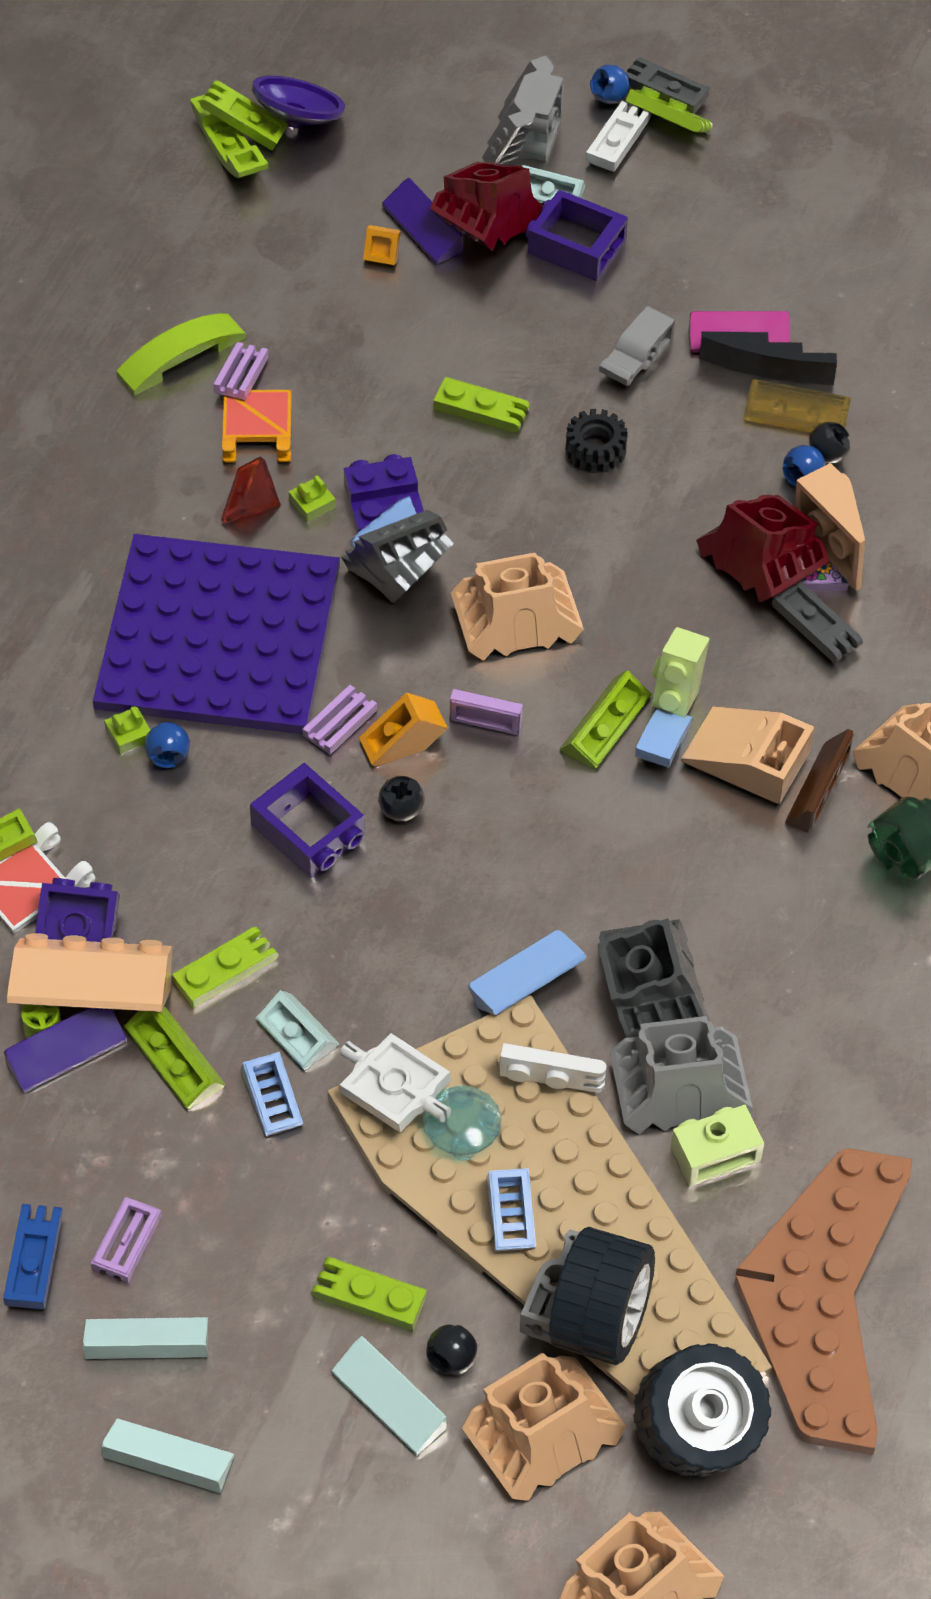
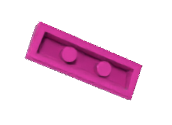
(774, 322)

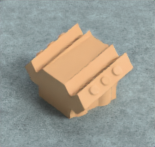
(515, 606)
(901, 752)
(541, 1423)
(643, 1561)

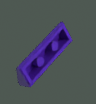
(412, 212)
(63, 1047)

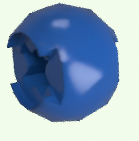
(609, 84)
(801, 462)
(167, 745)

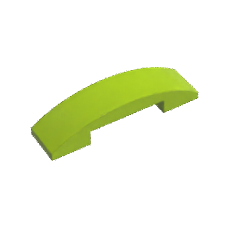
(228, 143)
(176, 345)

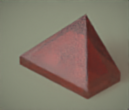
(251, 492)

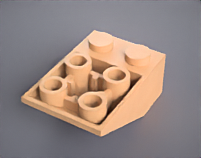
(751, 749)

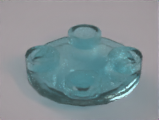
(471, 1125)

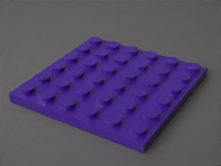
(218, 634)

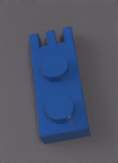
(32, 1258)

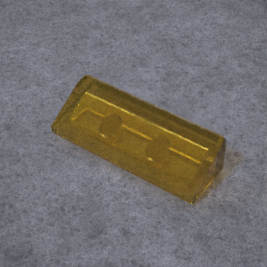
(794, 406)

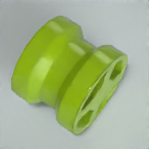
(35, 1014)

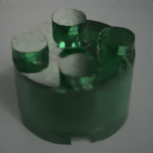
(903, 838)

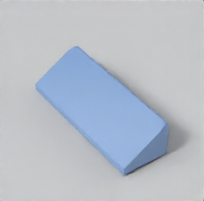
(525, 972)

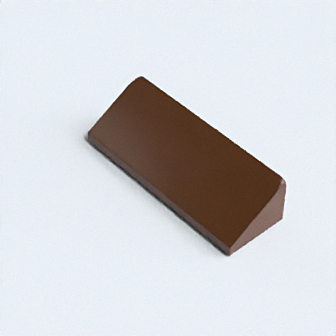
(820, 781)

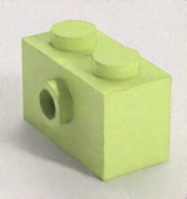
(679, 671)
(716, 1144)

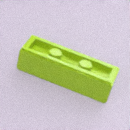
(606, 720)
(174, 1056)

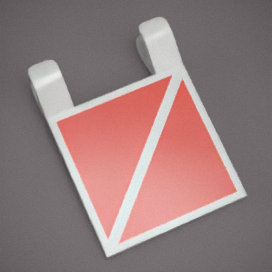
(23, 877)

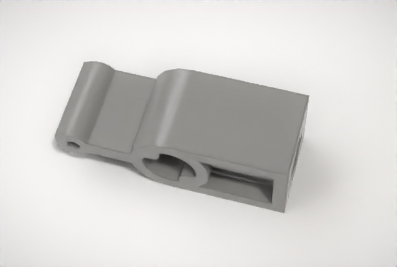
(639, 345)
(540, 1299)

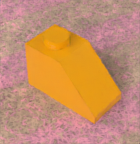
(403, 730)

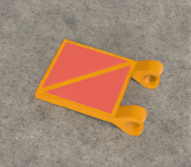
(259, 418)

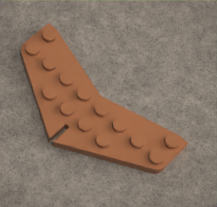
(807, 1298)

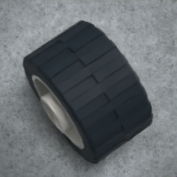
(602, 1295)
(702, 1410)

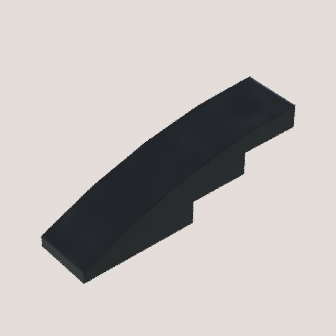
(756, 356)

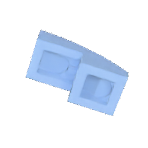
(663, 737)

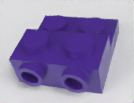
(378, 486)
(77, 910)

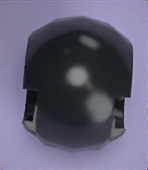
(831, 441)
(412, 799)
(451, 1349)

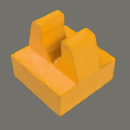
(381, 245)

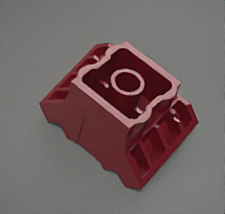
(487, 202)
(765, 545)

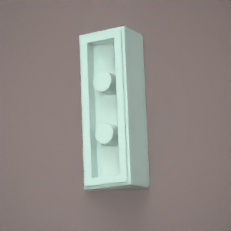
(145, 1338)
(390, 1396)
(167, 1455)

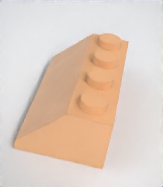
(90, 973)

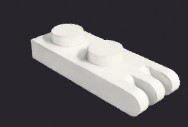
(617, 136)
(552, 1068)

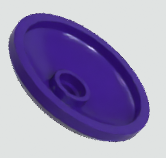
(297, 101)

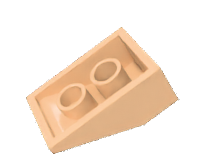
(830, 502)

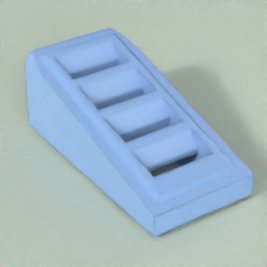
(399, 511)
(261, 1066)
(511, 1178)

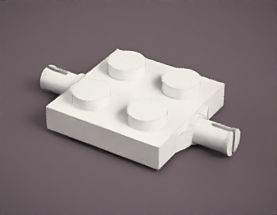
(395, 1082)

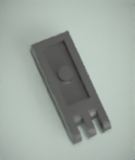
(667, 83)
(816, 621)

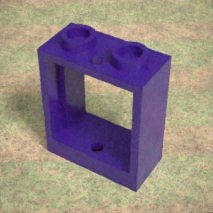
(571, 255)
(288, 794)

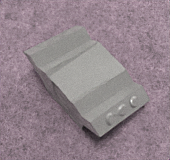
(529, 116)
(678, 1073)

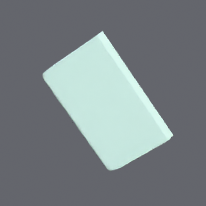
(546, 184)
(296, 1029)

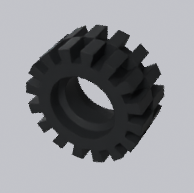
(596, 426)

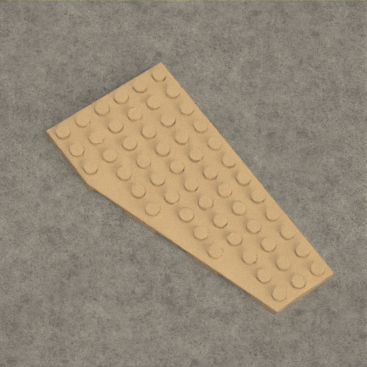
(577, 1180)

